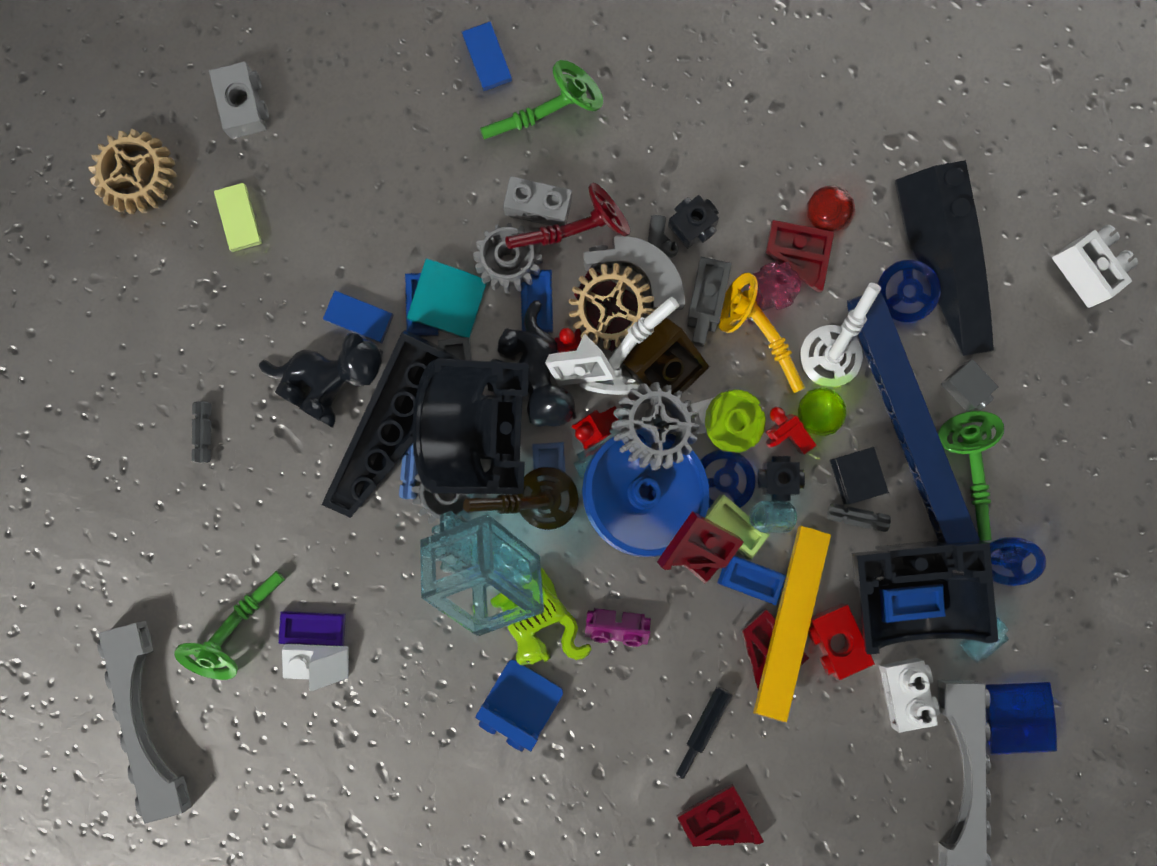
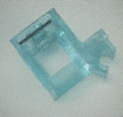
(480, 556)

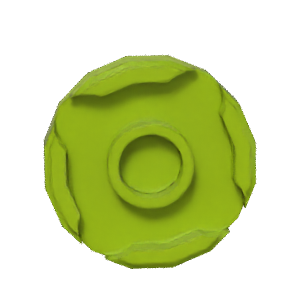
(735, 421)

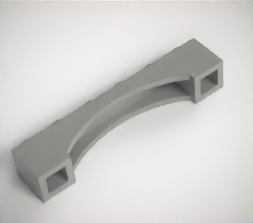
(966, 708)
(157, 788)

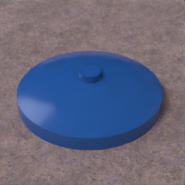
(639, 506)

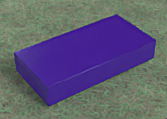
(312, 628)

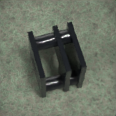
(859, 476)

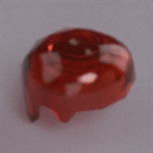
(831, 208)

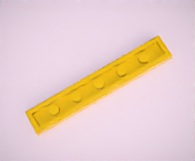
(792, 624)

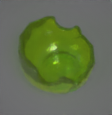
(822, 411)

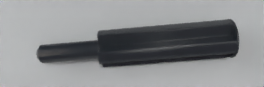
(705, 728)

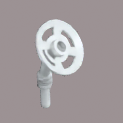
(636, 334)
(837, 348)

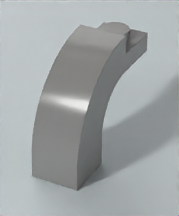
(645, 260)

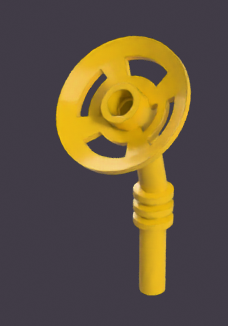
(743, 307)

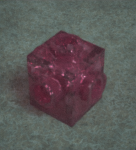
(776, 286)

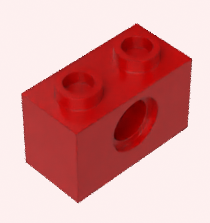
(852, 656)

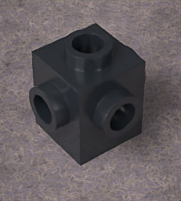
(689, 230)
(769, 480)

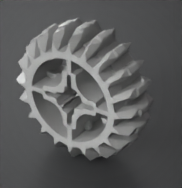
(657, 401)

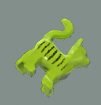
(529, 646)

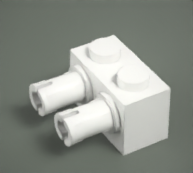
(1094, 268)
(909, 694)

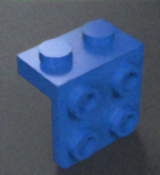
(519, 705)

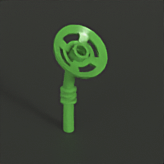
(571, 93)
(974, 445)
(210, 651)

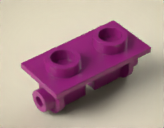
(629, 631)

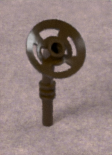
(539, 499)

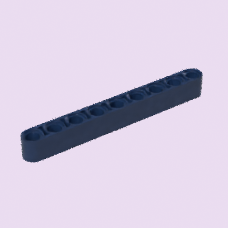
(914, 425)

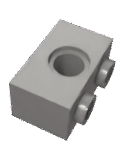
(228, 85)
(537, 202)

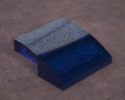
(1021, 718)

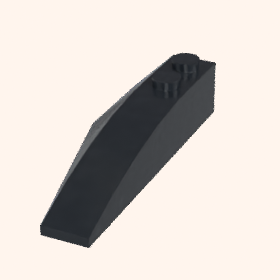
(946, 236)
(385, 425)

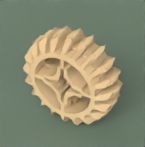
(110, 181)
(587, 295)

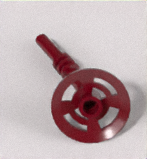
(602, 215)

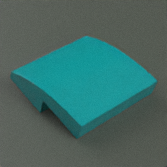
(447, 299)

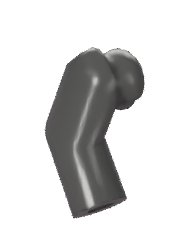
(659, 239)

